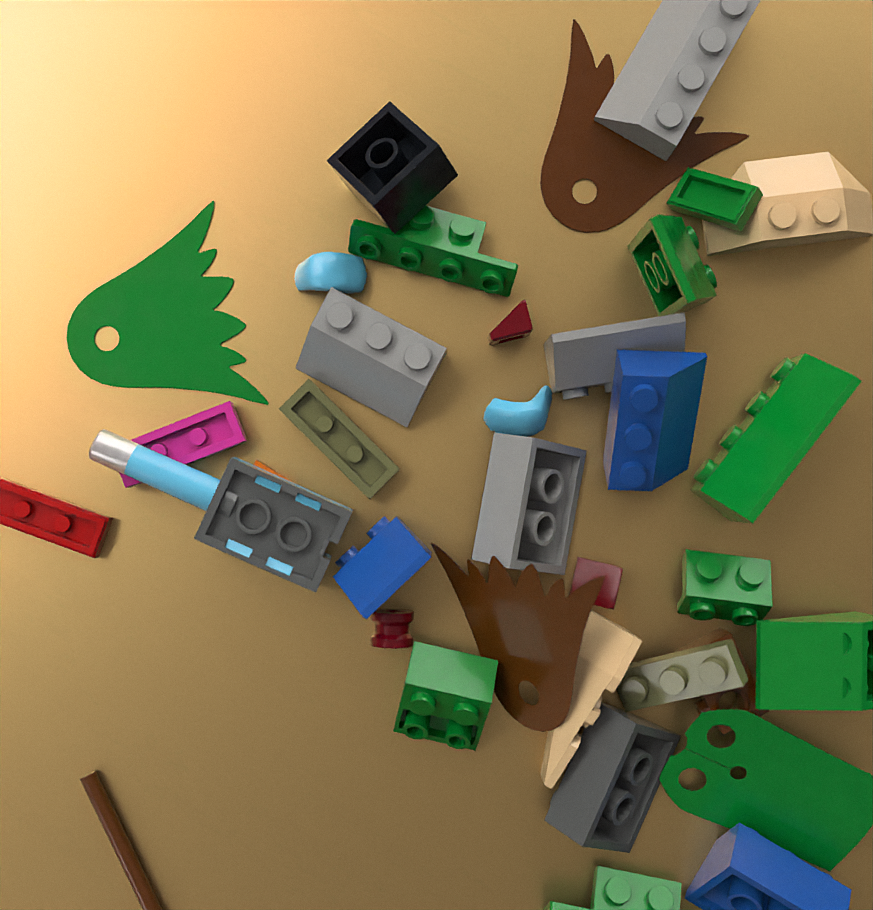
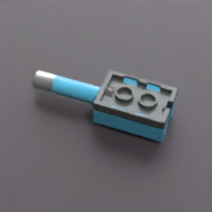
(246, 511)

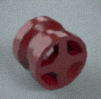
(392, 628)

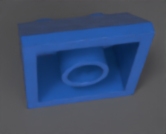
(381, 565)

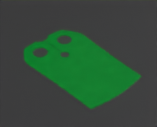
(789, 792)

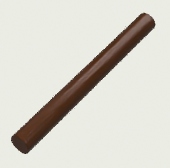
(120, 842)

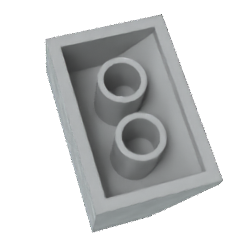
(588, 355)
(370, 357)
(529, 503)

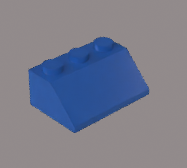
(651, 417)
(757, 874)

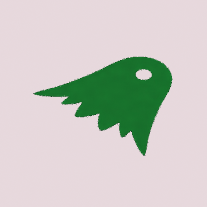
(163, 323)

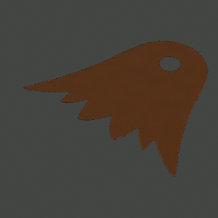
(619, 168)
(527, 633)

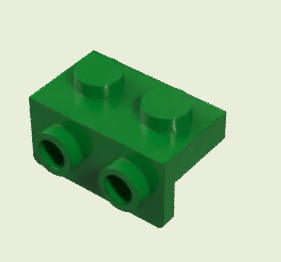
(725, 587)

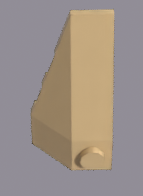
(601, 665)

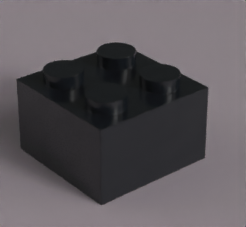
(393, 167)

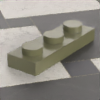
(339, 438)
(682, 675)

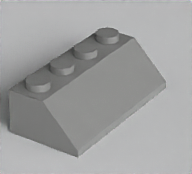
(673, 70)

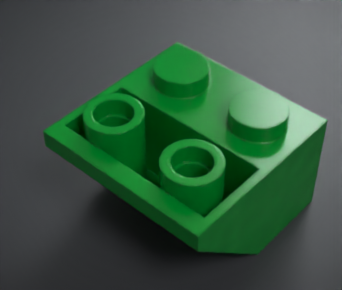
(446, 696)

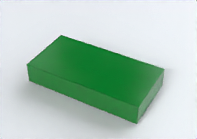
(715, 199)

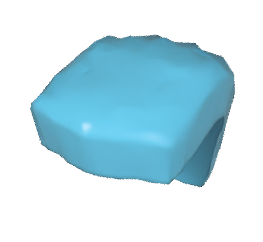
(331, 269)
(519, 417)

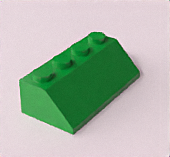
(773, 436)

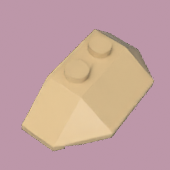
(801, 203)

